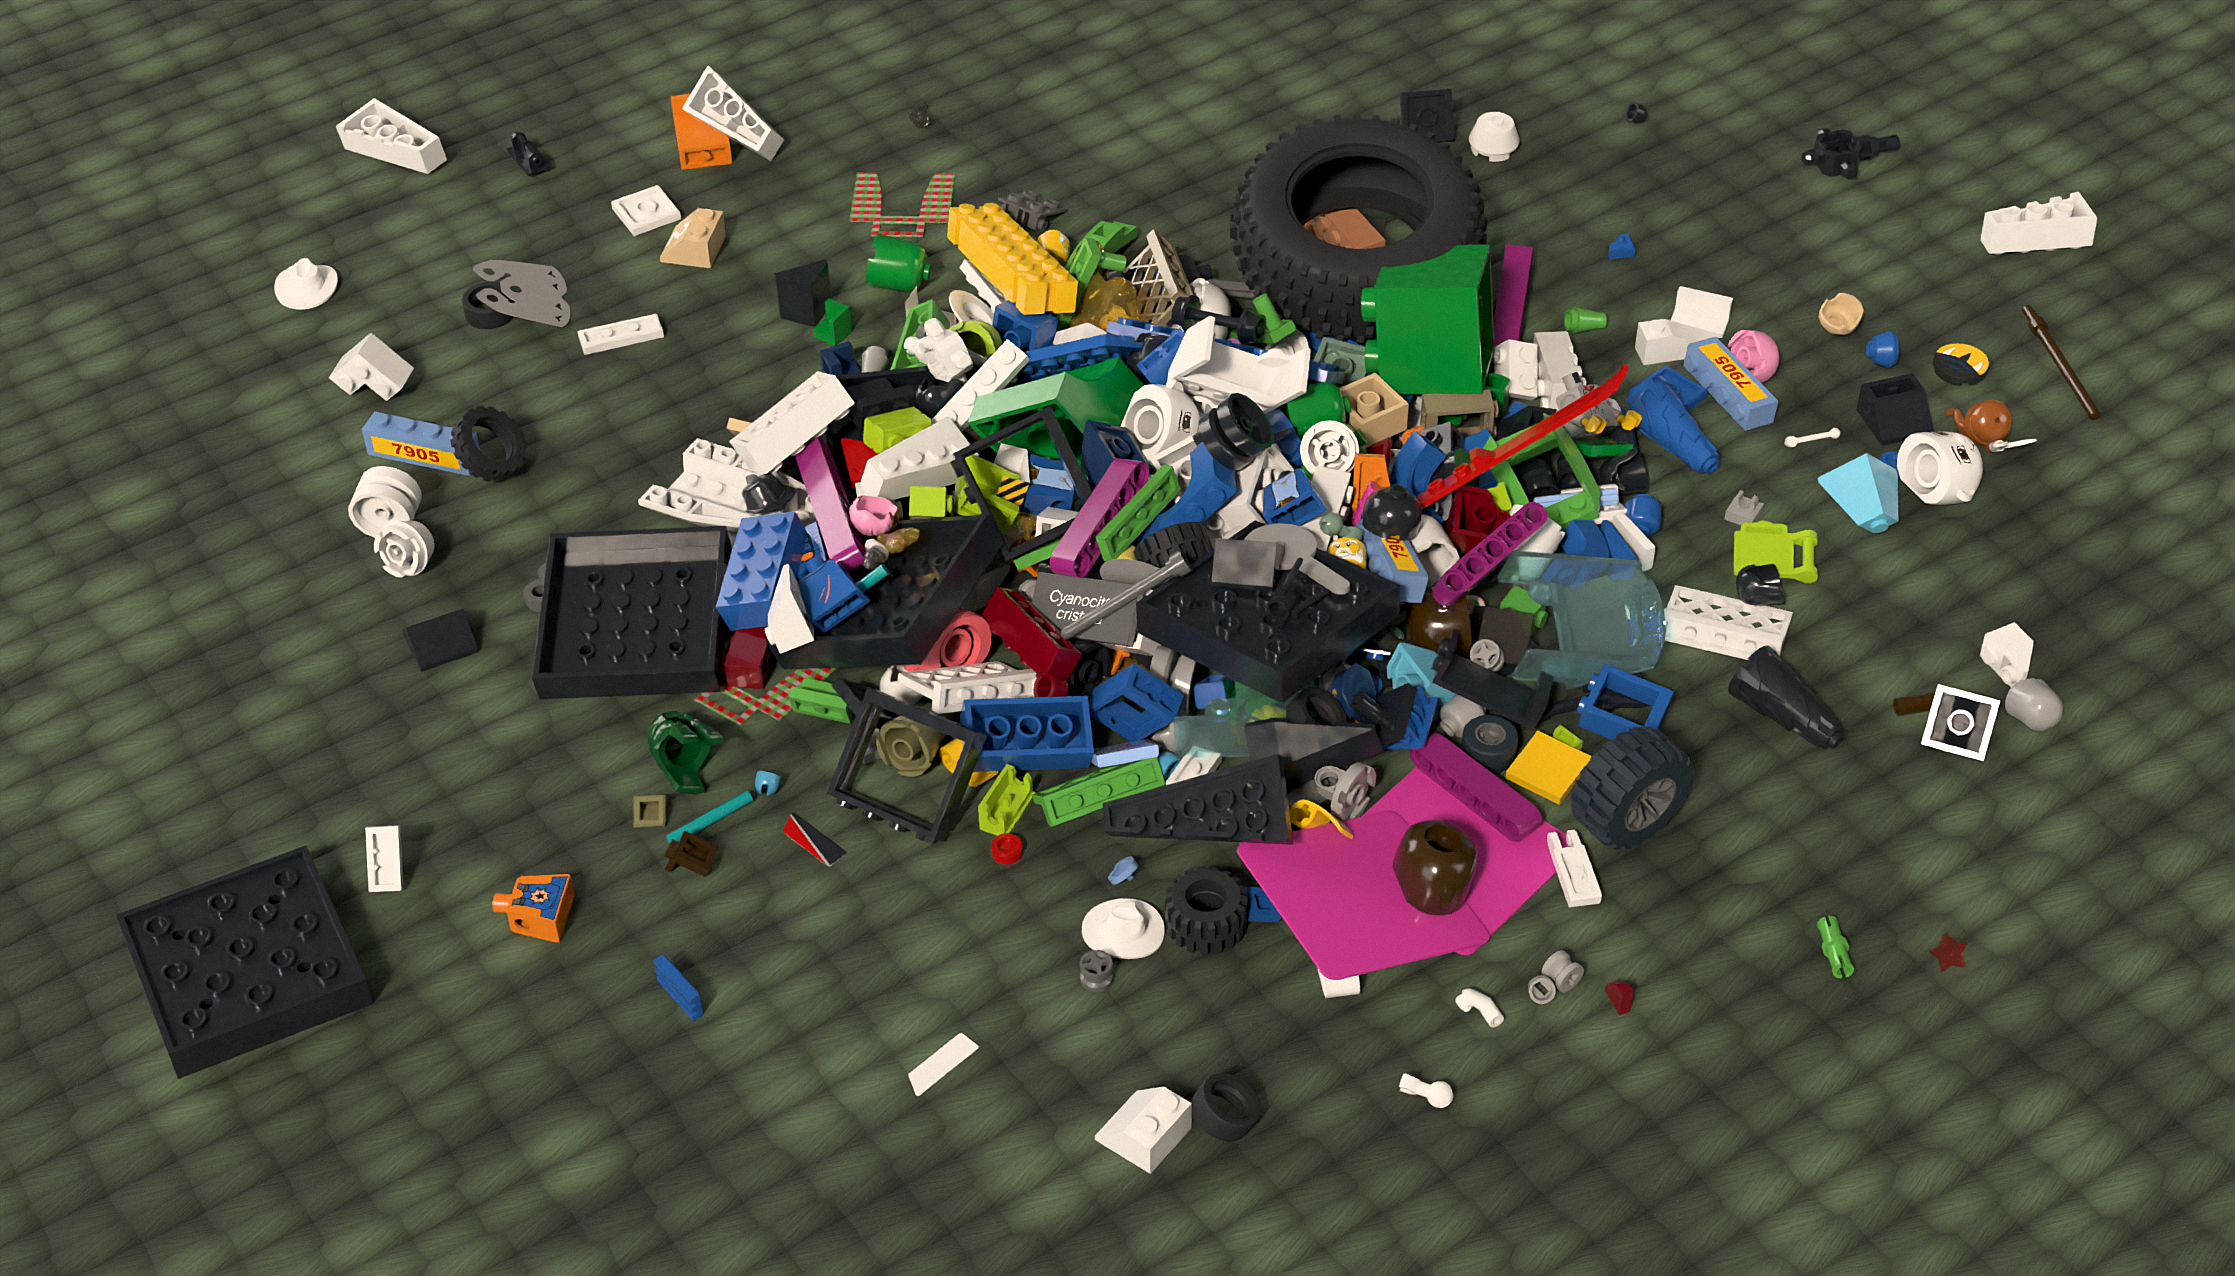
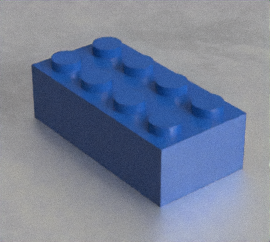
(755, 567)
(1031, 732)

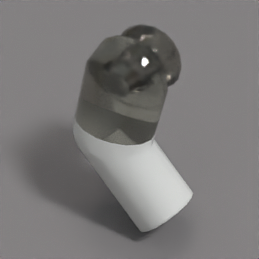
(874, 554)

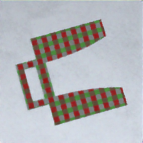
(934, 207)
(773, 703)

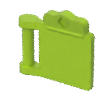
(1770, 543)

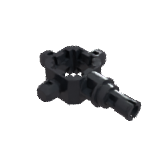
(1841, 151)

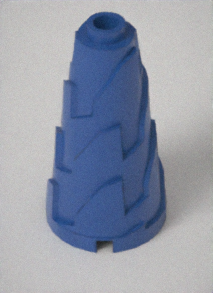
(1672, 425)

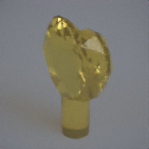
(898, 540)

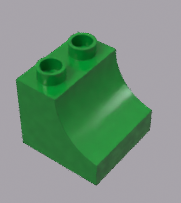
(1433, 323)
(1079, 395)

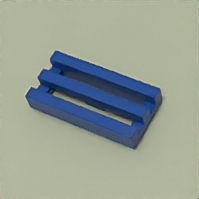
(678, 987)

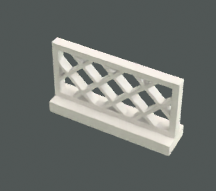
(1713, 633)
(954, 684)

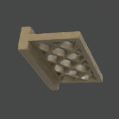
(1169, 275)

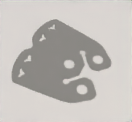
(537, 296)

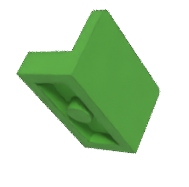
(819, 700)

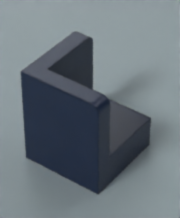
(839, 360)

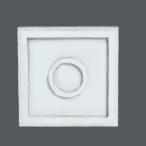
(646, 210)

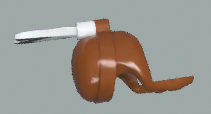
(1987, 425)

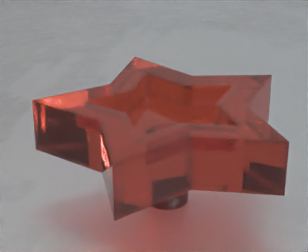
(1949, 953)

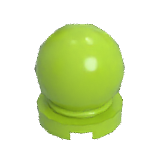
(978, 336)

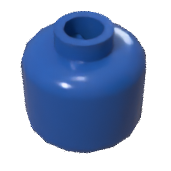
(1644, 513)

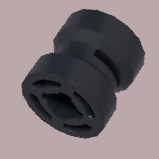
(1566, 477)

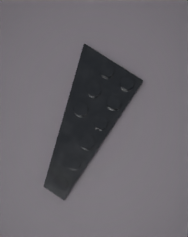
(1223, 805)

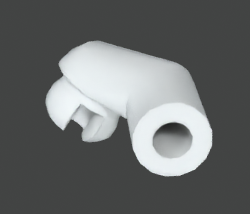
(1483, 1003)

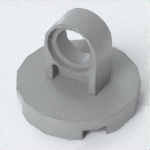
(1349, 792)

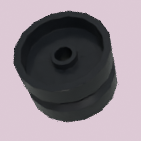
(1236, 431)

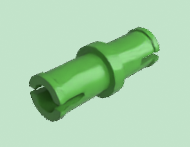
(1835, 947)

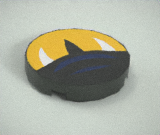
(1960, 364)

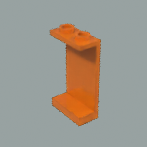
(697, 142)

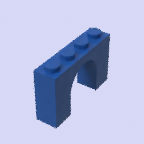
(1207, 491)

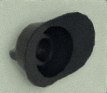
(765, 493)

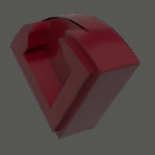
(1620, 996)

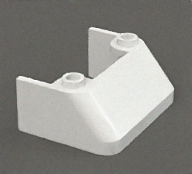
(1220, 370)

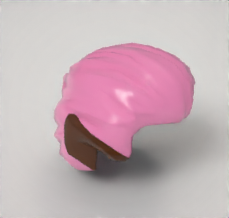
(873, 515)

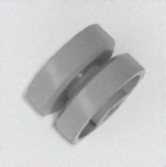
(1177, 673)

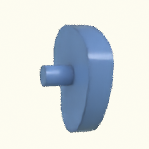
(1123, 870)

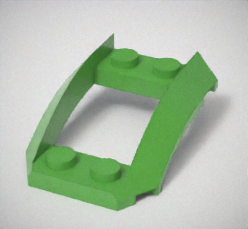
(1577, 507)

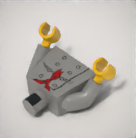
(1598, 418)

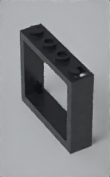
(1065, 454)
(857, 746)

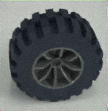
(1632, 787)

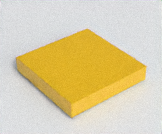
(1547, 767)

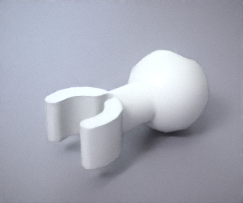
(1438, 1093)

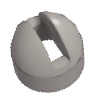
(1536, 994)

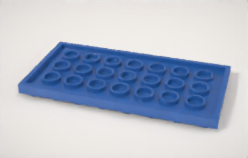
(1129, 327)

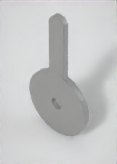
(1302, 544)

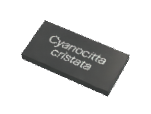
(1068, 598)

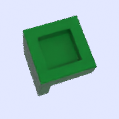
(835, 325)

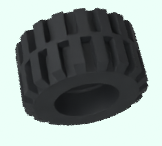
(1186, 536)
(1206, 891)

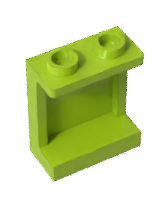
(988, 479)

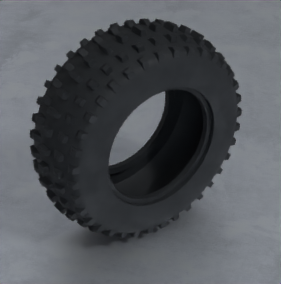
(1347, 167)

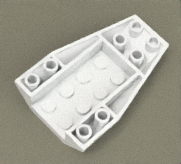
(711, 490)

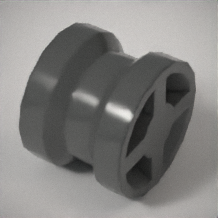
(1098, 962)

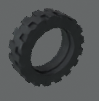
(473, 458)

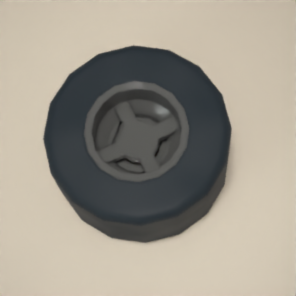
(1490, 742)

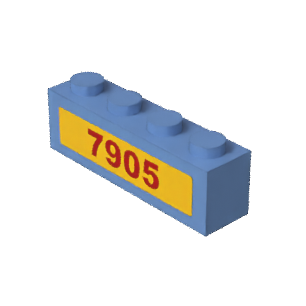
(1730, 383)
(412, 442)
(1395, 562)

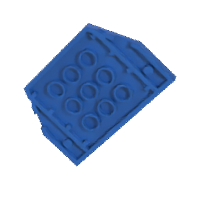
(1075, 355)

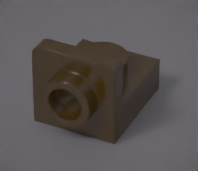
(691, 853)

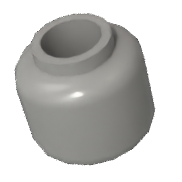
(1458, 713)

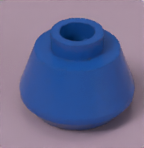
(1883, 349)

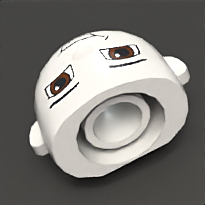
(1161, 417)
(1940, 467)

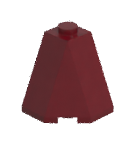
(1472, 518)

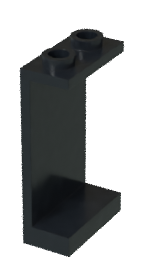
(1489, 687)

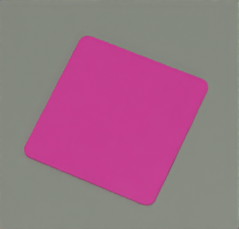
(1505, 871)
(1348, 901)

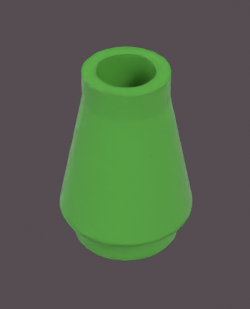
(1582, 320)

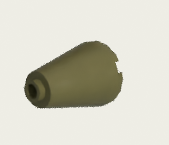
(910, 744)

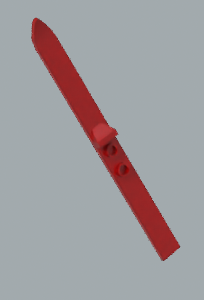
(1485, 459)

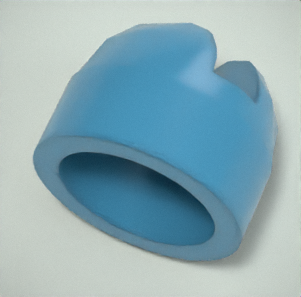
(1168, 763)
(768, 781)

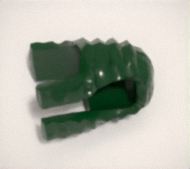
(681, 748)

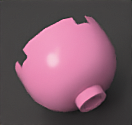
(1756, 353)

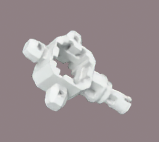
(941, 351)

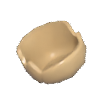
(1841, 314)

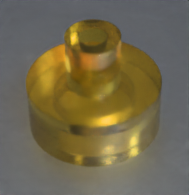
(1026, 522)

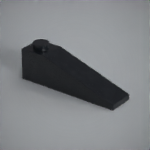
(1311, 746)

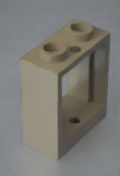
(1451, 404)

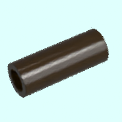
(1913, 704)

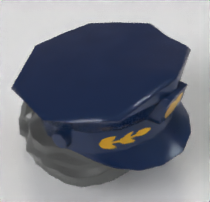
(1345, 682)

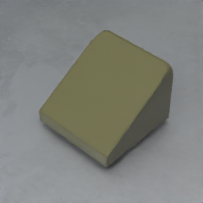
(650, 811)

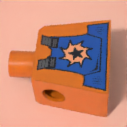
(537, 905)

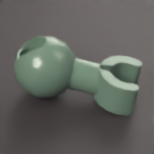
(1332, 524)

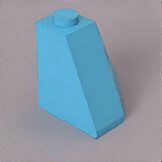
(1865, 491)
(1413, 666)

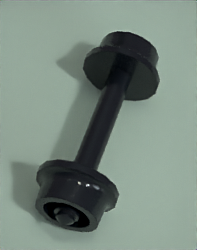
(1249, 327)

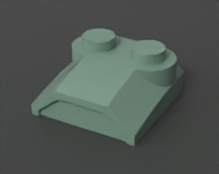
(1346, 355)

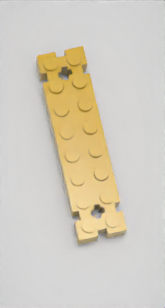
(1012, 259)

